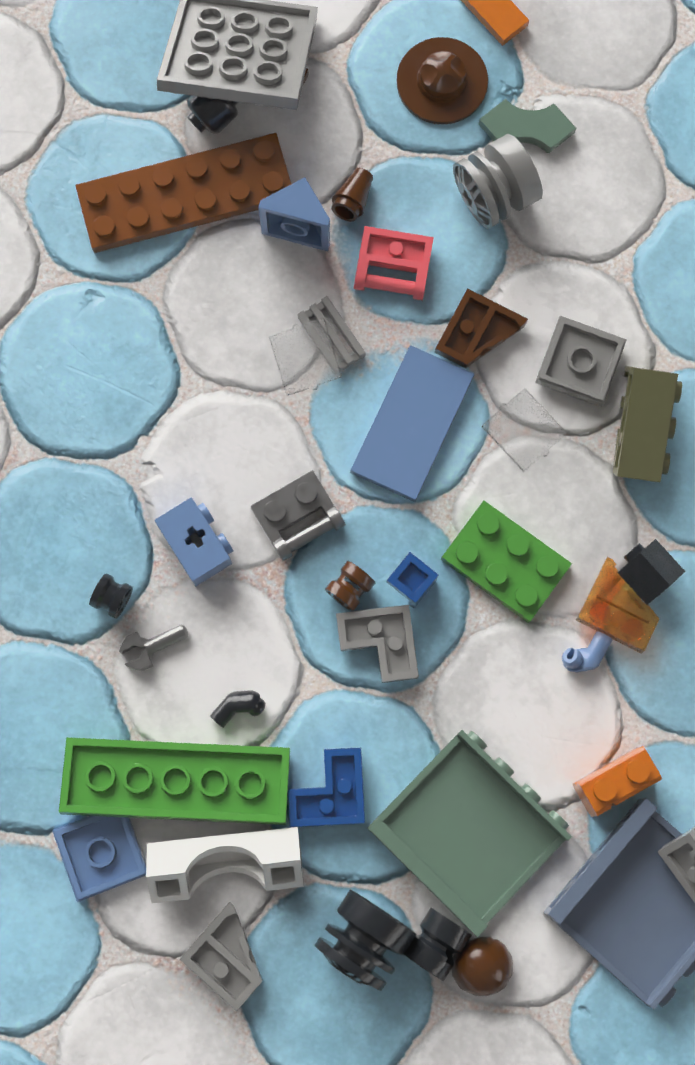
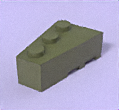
(646, 424)

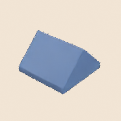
(296, 216)

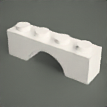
(182, 865)

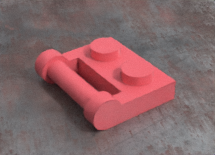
(397, 252)

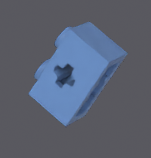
(179, 525)

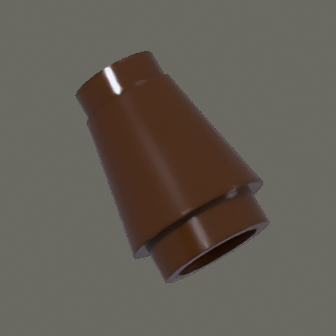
(352, 196)

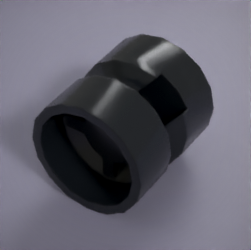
(437, 944)

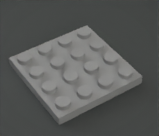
(239, 51)

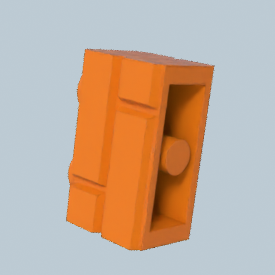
(617, 781)

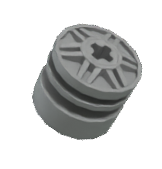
(498, 181)

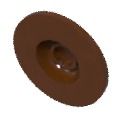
(442, 80)

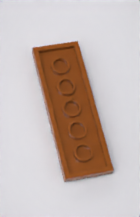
(182, 192)

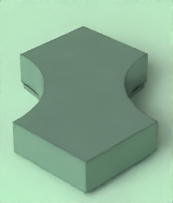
(541, 127)

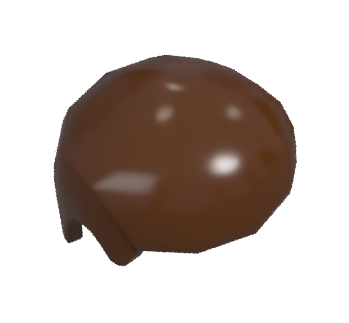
(483, 967)

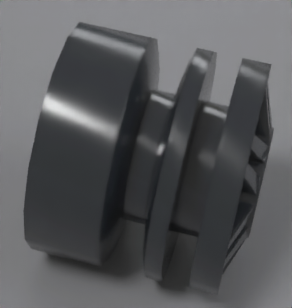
(365, 940)

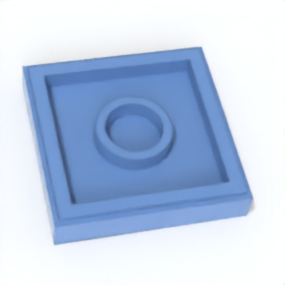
(99, 854)

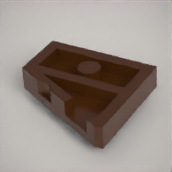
(477, 329)

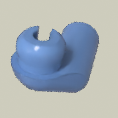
(587, 658)

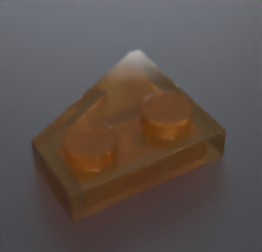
(618, 610)

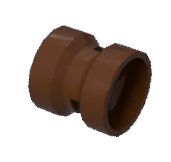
(344, 591)

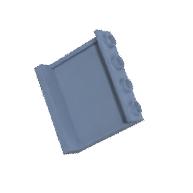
(632, 908)

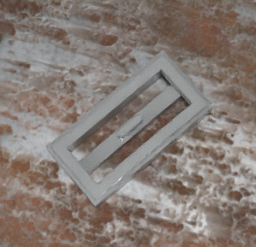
(316, 310)

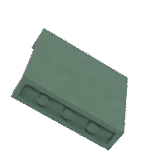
(470, 831)

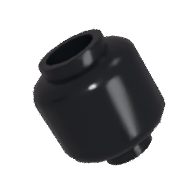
(211, 113)

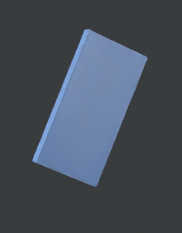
(412, 423)

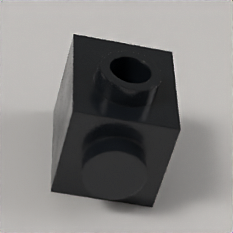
(650, 570)

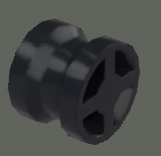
(111, 595)

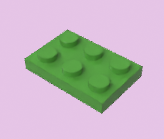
(506, 561)

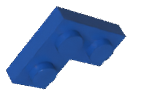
(337, 802)

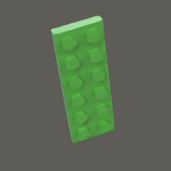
(175, 781)

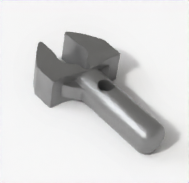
(152, 645)

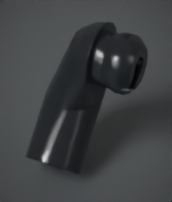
(238, 702)

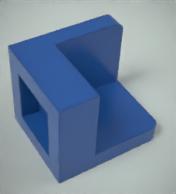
(412, 579)

